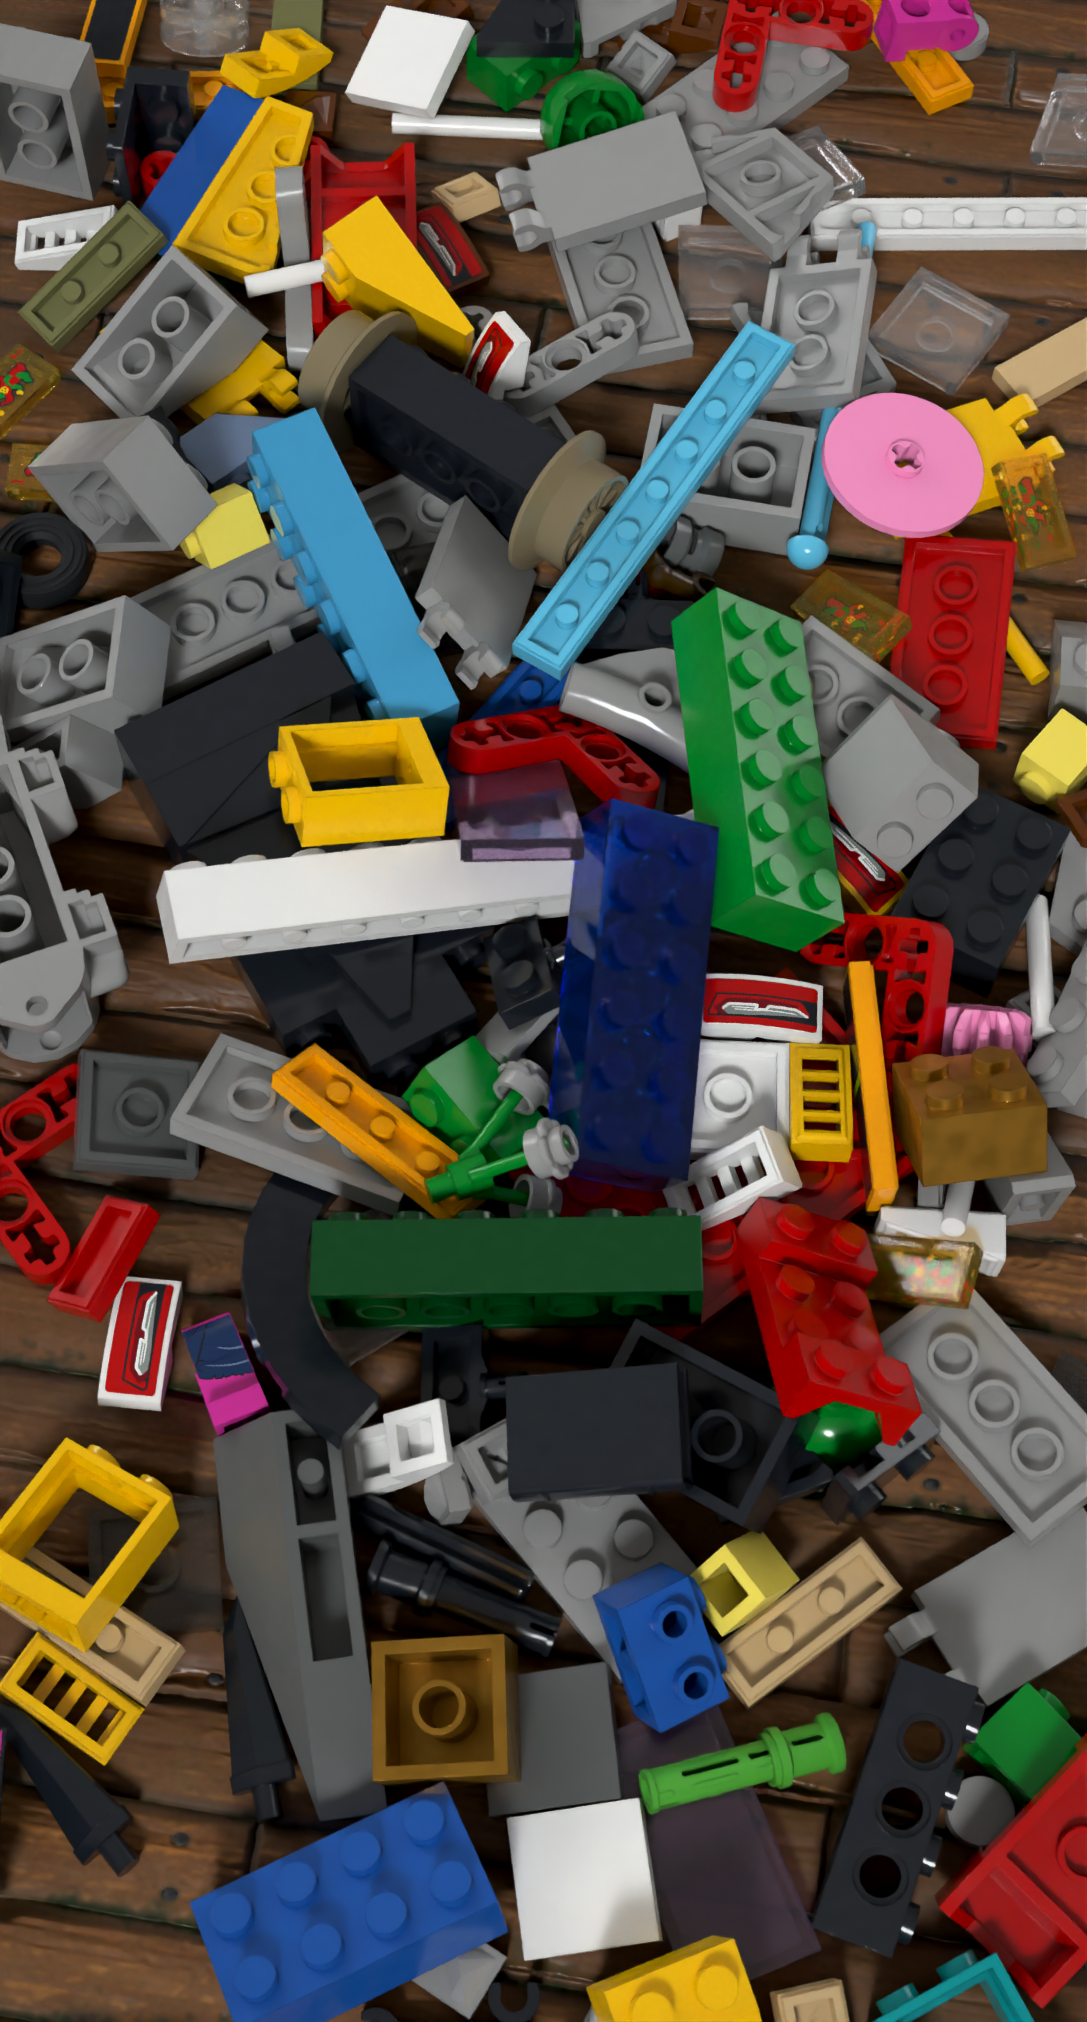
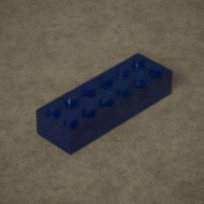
(634, 994)

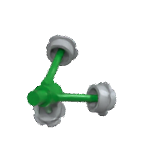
(547, 1149)

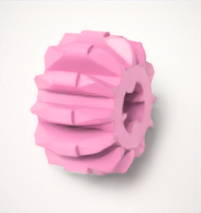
(982, 1025)

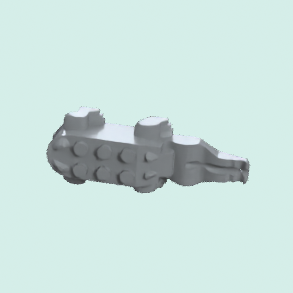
(53, 942)

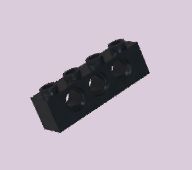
(889, 1917)

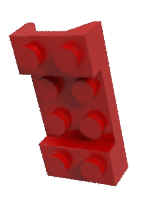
(344, 187)
(817, 1317)
(1031, 1886)

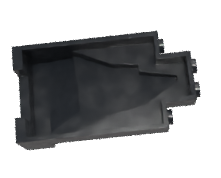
(211, 801)

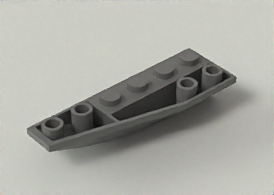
(302, 1599)

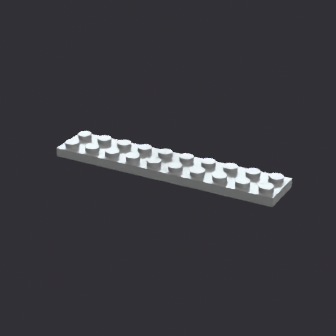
(227, 612)

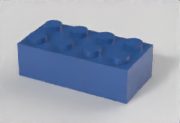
(350, 1914)

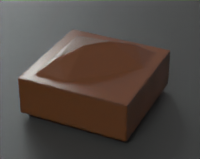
(323, 107)

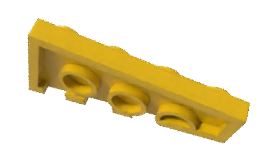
(237, 218)

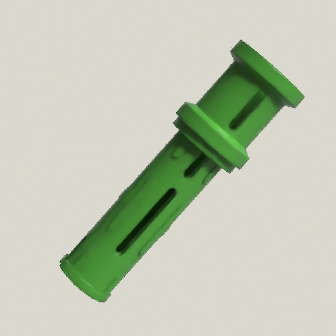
(772, 1758)

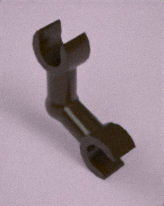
(663, 577)

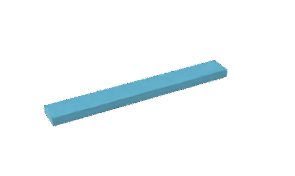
(653, 501)

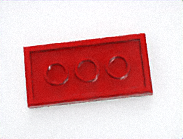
(960, 623)

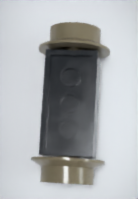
(456, 440)

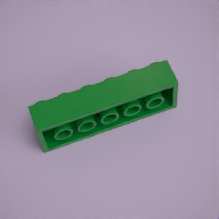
(757, 770)

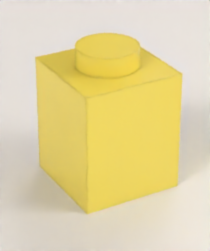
(228, 530)
(1054, 761)
(742, 1580)

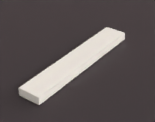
(958, 223)

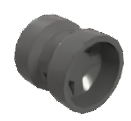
(692, 548)

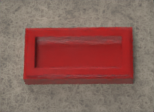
(103, 1258)

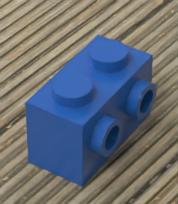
(662, 1646)

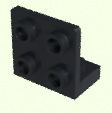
(151, 115)

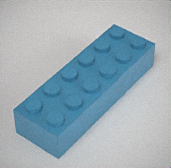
(347, 575)

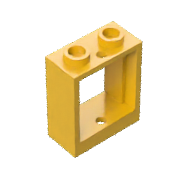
(352, 752)
(44, 1600)

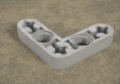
(296, 250)
(546, 384)

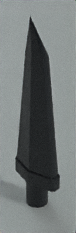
(255, 1735)
(78, 1803)

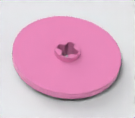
(907, 502)

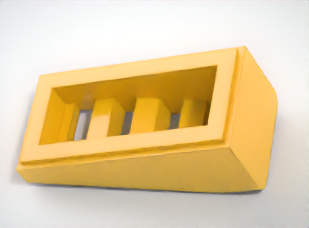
(820, 1144)
(84, 1678)

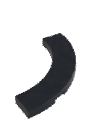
(282, 1318)

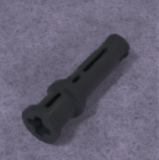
(432, 1589)

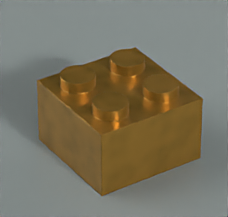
(969, 1116)
(445, 1711)

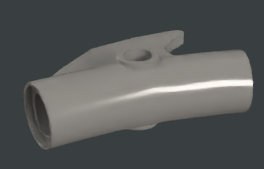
(633, 697)

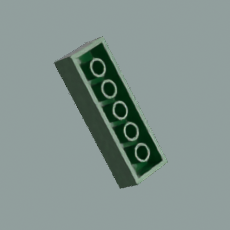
(507, 1270)

